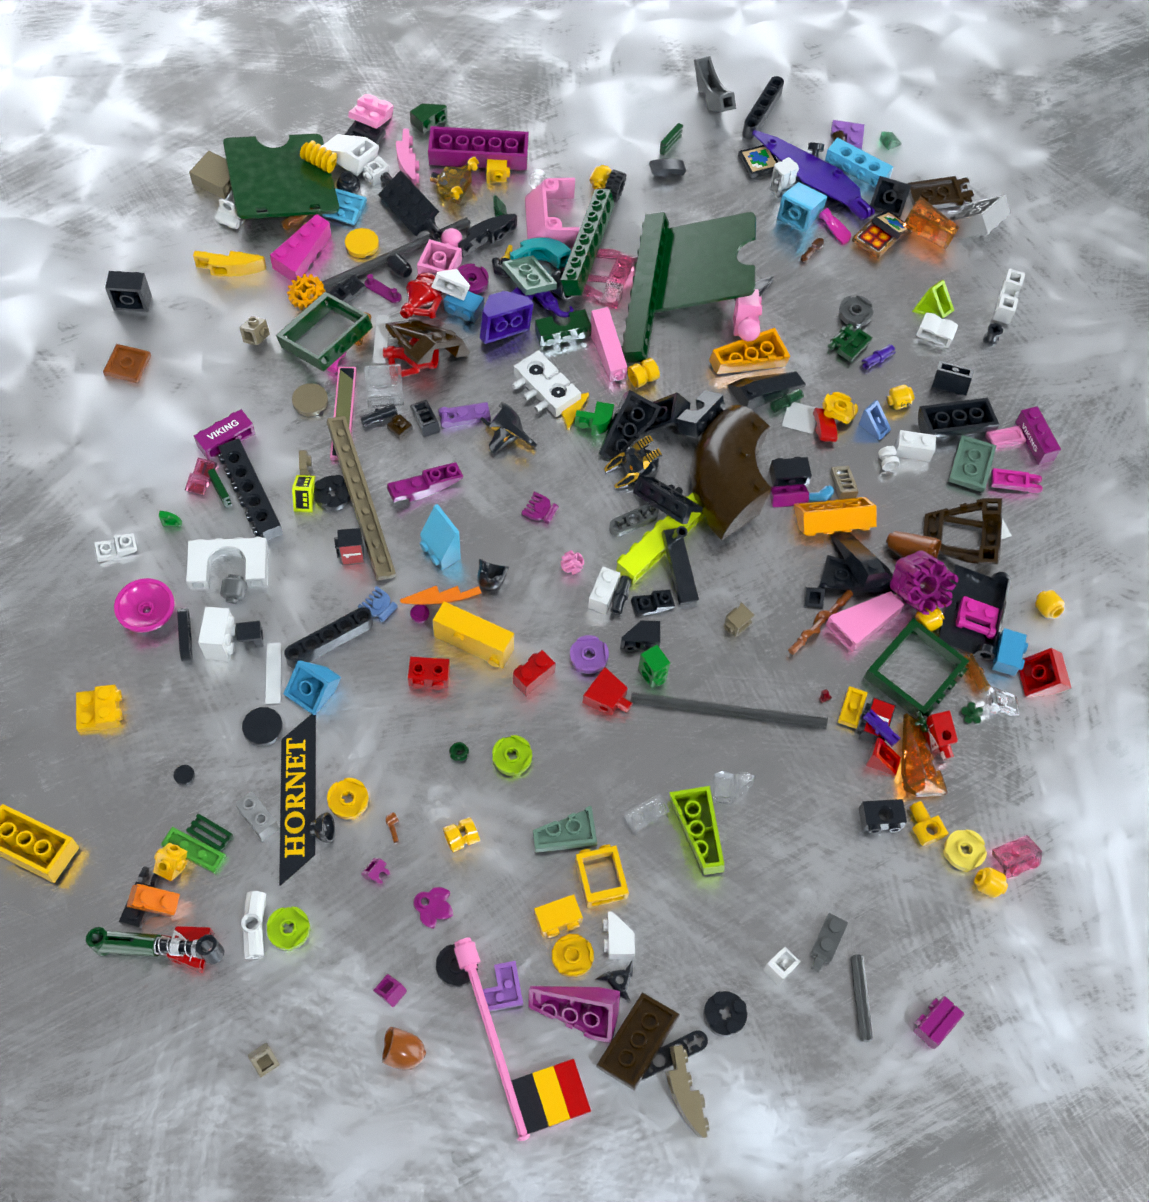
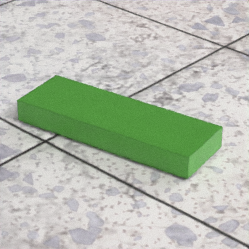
(198, 852)

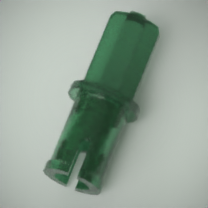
(786, 400)

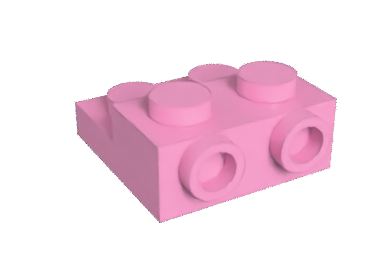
(371, 111)

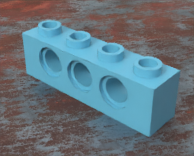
(857, 162)

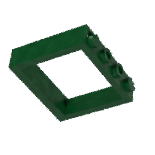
(313, 315)
(896, 693)

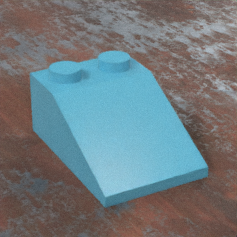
(440, 539)

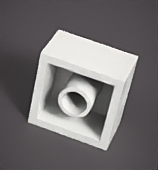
(217, 634)

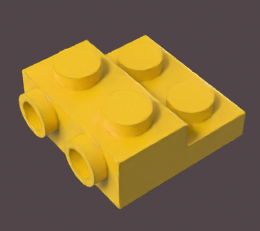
(98, 708)

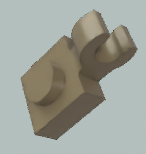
(304, 462)

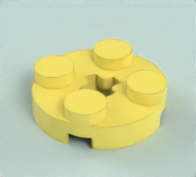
(954, 853)

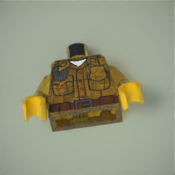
(454, 181)

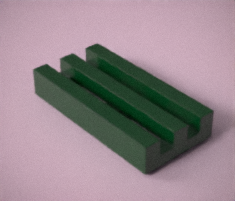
(671, 139)
(219, 487)
(195, 824)

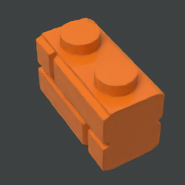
(153, 900)

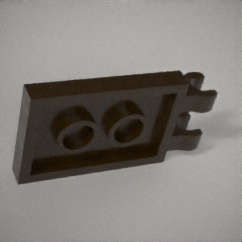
(942, 191)

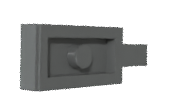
(827, 941)

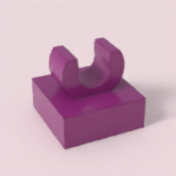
(373, 870)

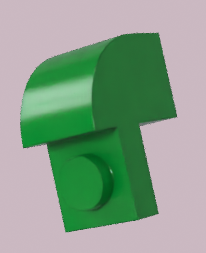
(597, 421)

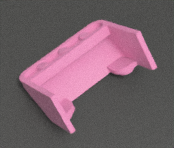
(537, 218)

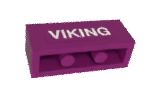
(228, 429)
(1038, 435)

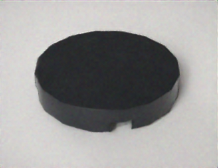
(262, 726)
(448, 968)

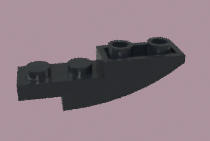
(487, 230)

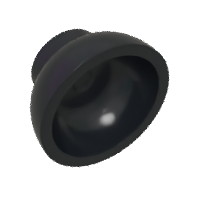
(348, 182)
(323, 828)

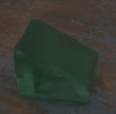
(889, 140)
(498, 206)

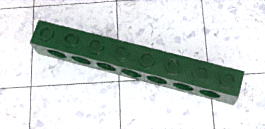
(587, 242)

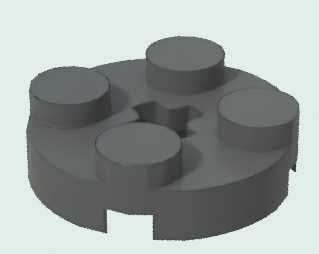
(858, 319)

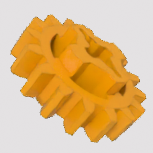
(305, 290)

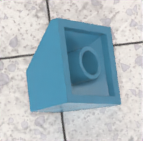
(311, 686)

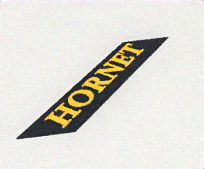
(297, 798)

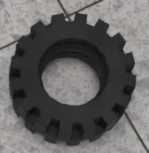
(616, 183)

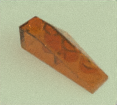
(916, 765)

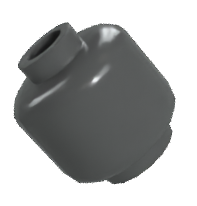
(233, 588)

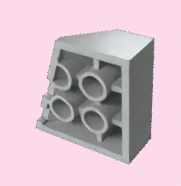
(981, 217)

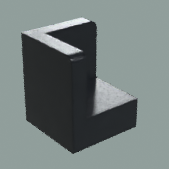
(250, 632)

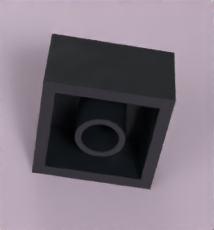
(128, 291)

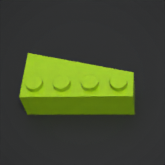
(698, 820)

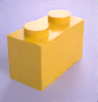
(558, 916)

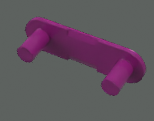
(377, 287)

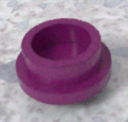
(419, 613)

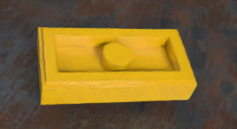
(852, 707)

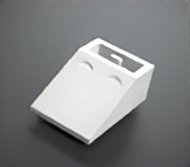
(352, 151)

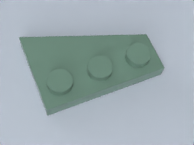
(568, 833)

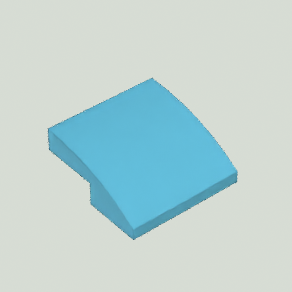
(350, 207)

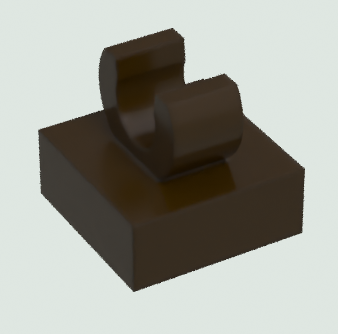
(399, 426)

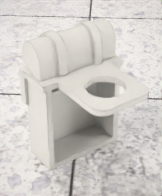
(227, 213)

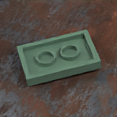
(529, 275)
(972, 463)

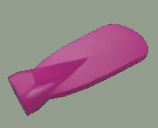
(835, 226)

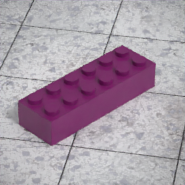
(457, 145)

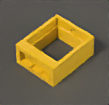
(605, 896)

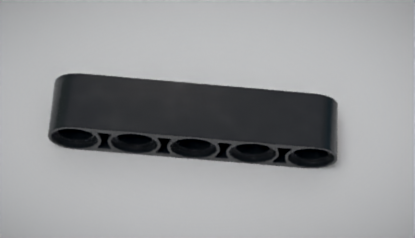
(763, 107)
(333, 629)

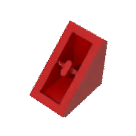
(883, 758)

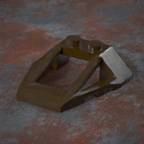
(424, 348)
(991, 527)

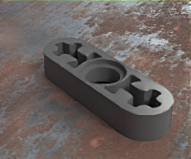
(629, 527)

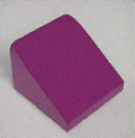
(390, 990)

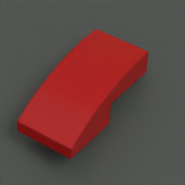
(825, 427)

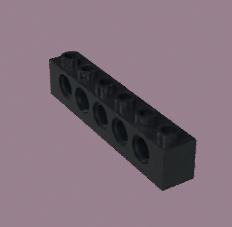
(233, 452)

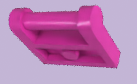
(979, 613)

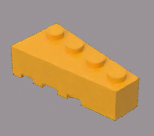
(762, 353)

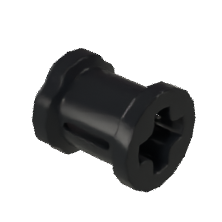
(992, 336)

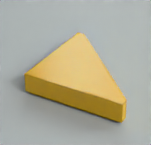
(569, 413)

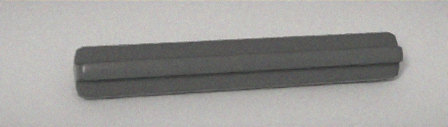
(862, 999)

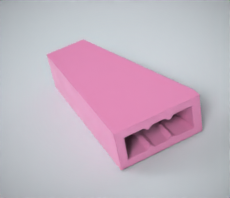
(608, 344)
(863, 620)

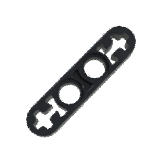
(666, 1053)

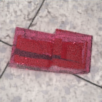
(199, 479)

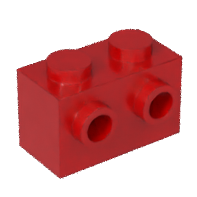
(429, 672)
(534, 672)

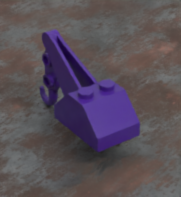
(511, 313)

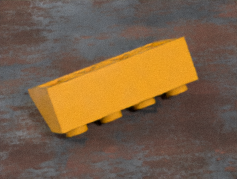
(835, 515)

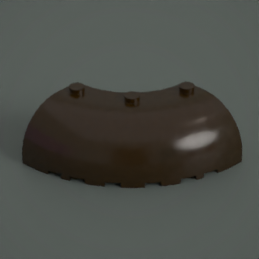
(727, 471)

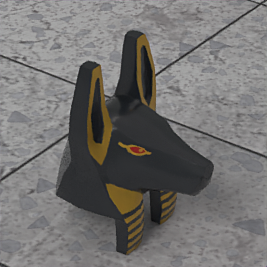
(507, 429)
(636, 462)

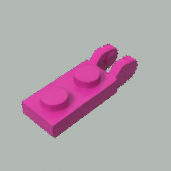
(1016, 480)

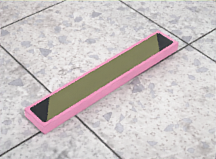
(344, 399)

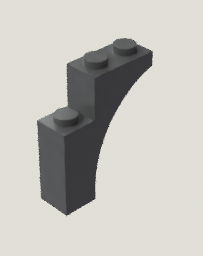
(717, 96)

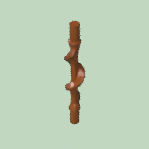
(820, 618)

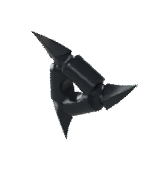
(625, 974)

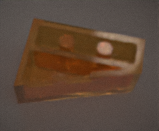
(930, 224)

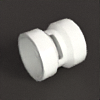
(888, 457)

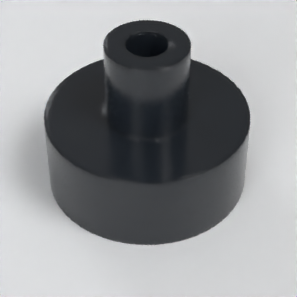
(815, 148)

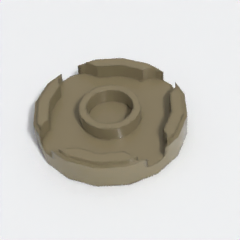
(310, 399)

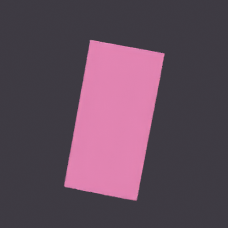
(1006, 437)

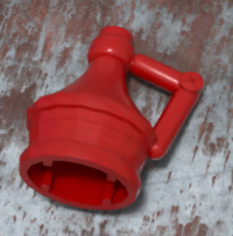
(421, 296)
(393, 352)

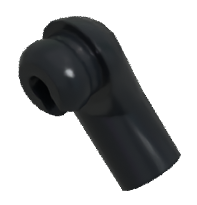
(497, 268)

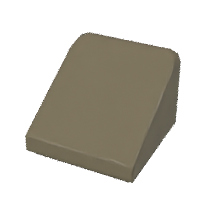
(263, 1060)

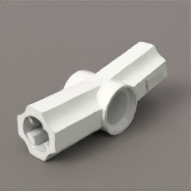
(254, 937)

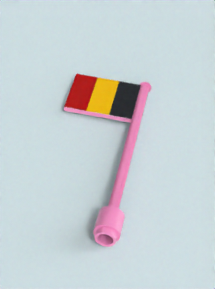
(536, 1098)

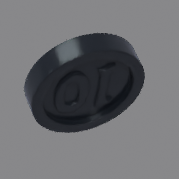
(184, 775)

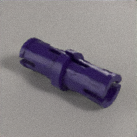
(878, 356)
(881, 728)

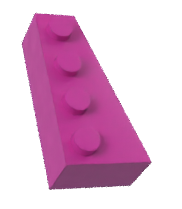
(301, 248)

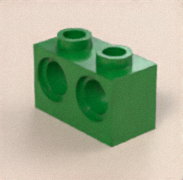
(654, 666)

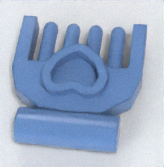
(380, 606)

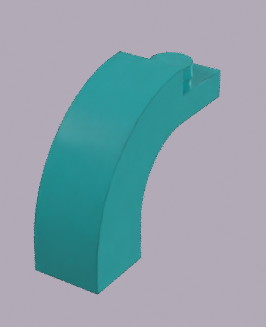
(544, 249)

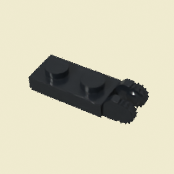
(135, 917)

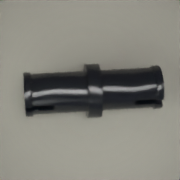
(378, 415)
(621, 595)

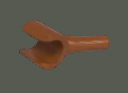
(392, 819)

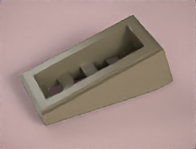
(844, 493)

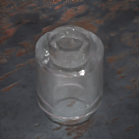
(532, 181)

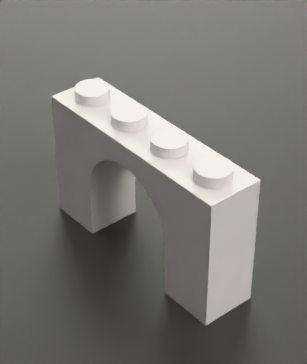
(205, 552)

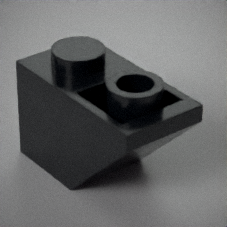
(642, 636)

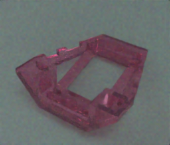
(615, 281)

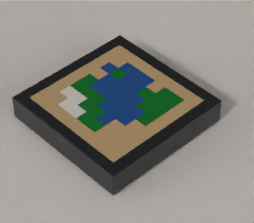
(757, 160)
(891, 224)

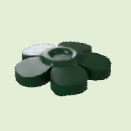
(972, 713)
(921, 721)

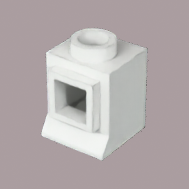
(374, 170)

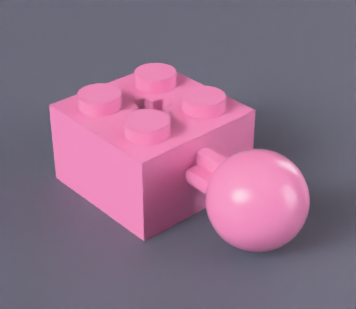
(441, 255)
(746, 316)

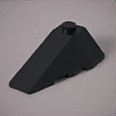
(760, 390)

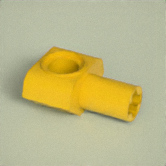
(925, 821)

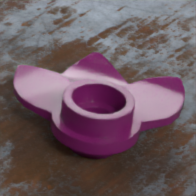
(436, 908)

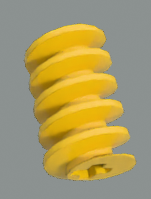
(319, 156)

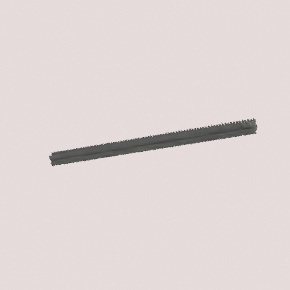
(384, 257)
(727, 709)

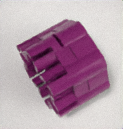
(923, 582)

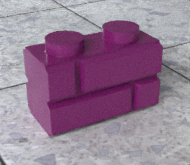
(938, 1022)

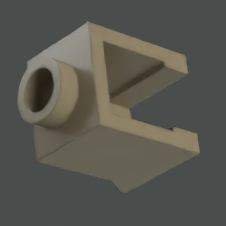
(738, 620)

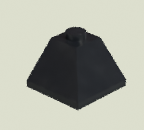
(890, 196)
(671, 408)

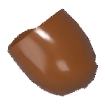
(402, 1049)

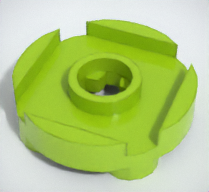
(515, 766)
(288, 915)

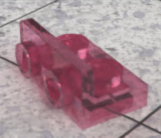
(1018, 856)

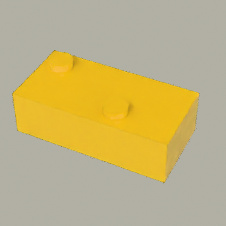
(473, 635)
(34, 844)

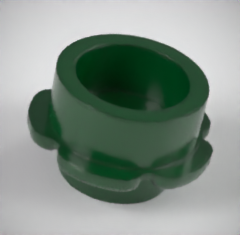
(459, 746)

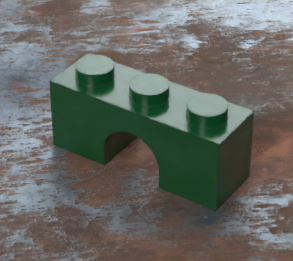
(550, 333)

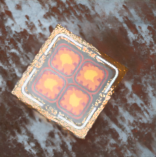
(873, 239)

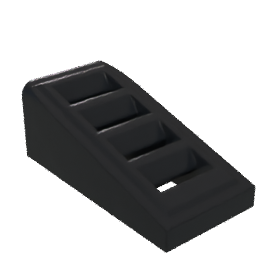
(427, 416)

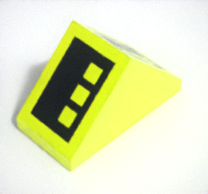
(303, 493)

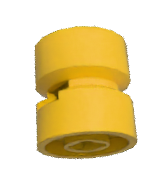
(642, 373)
(454, 837)

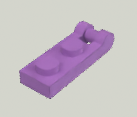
(464, 414)

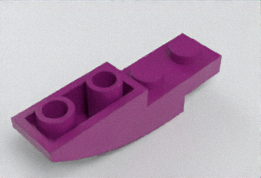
(424, 485)

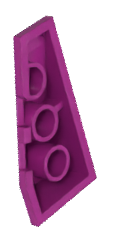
(584, 1008)

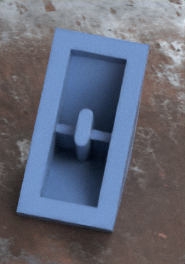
(874, 421)

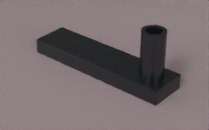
(680, 564)

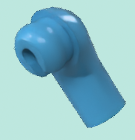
(823, 495)

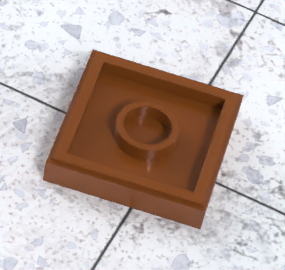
(127, 363)

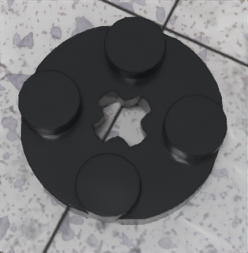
(327, 484)
(714, 1019)

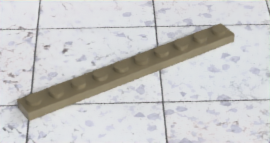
(361, 498)

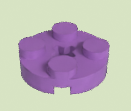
(596, 647)

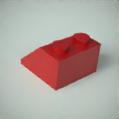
(1044, 674)

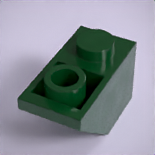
(427, 115)

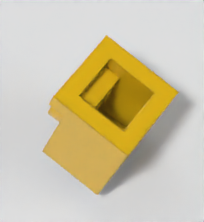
(497, 170)

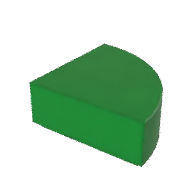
(169, 519)

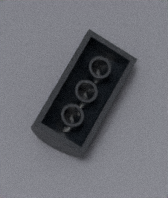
(957, 418)

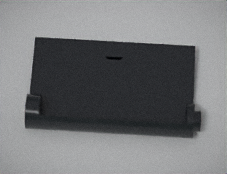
(985, 589)

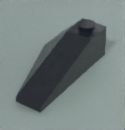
(629, 422)
(865, 566)

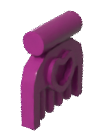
(542, 509)

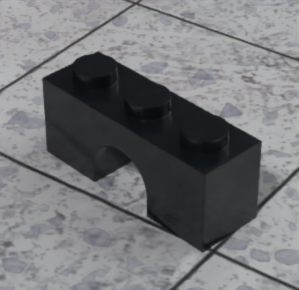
(708, 406)

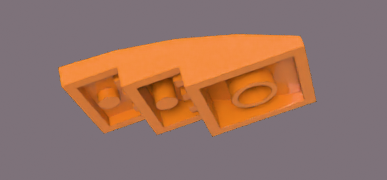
(432, 596)

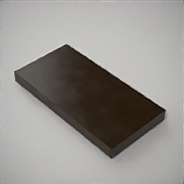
(638, 1041)

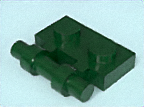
(853, 345)

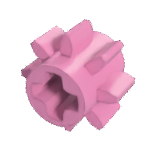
(572, 562)

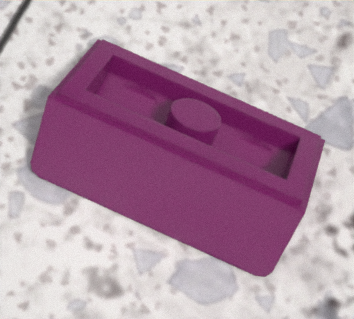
(789, 495)

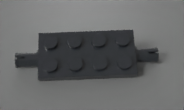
(409, 204)

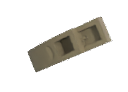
(688, 1102)

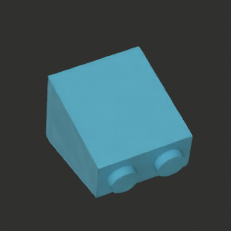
(801, 206)

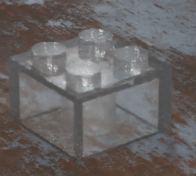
(384, 385)

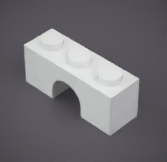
(1008, 296)

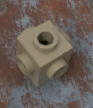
(254, 330)

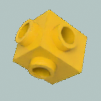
(170, 861)

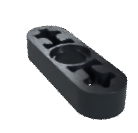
(184, 634)

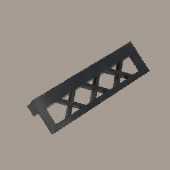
(666, 499)

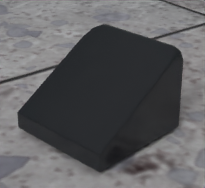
(814, 596)

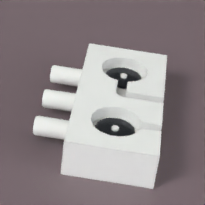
(545, 384)

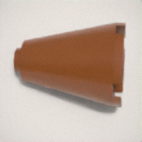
(907, 544)

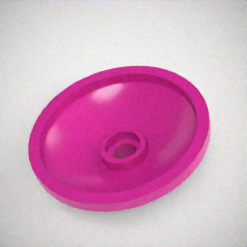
(143, 596)

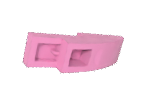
(406, 158)

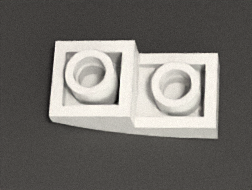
(112, 549)

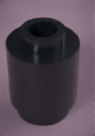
(399, 266)

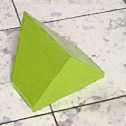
(935, 301)

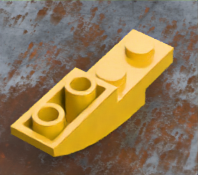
(233, 265)

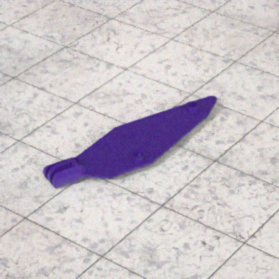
(819, 174)

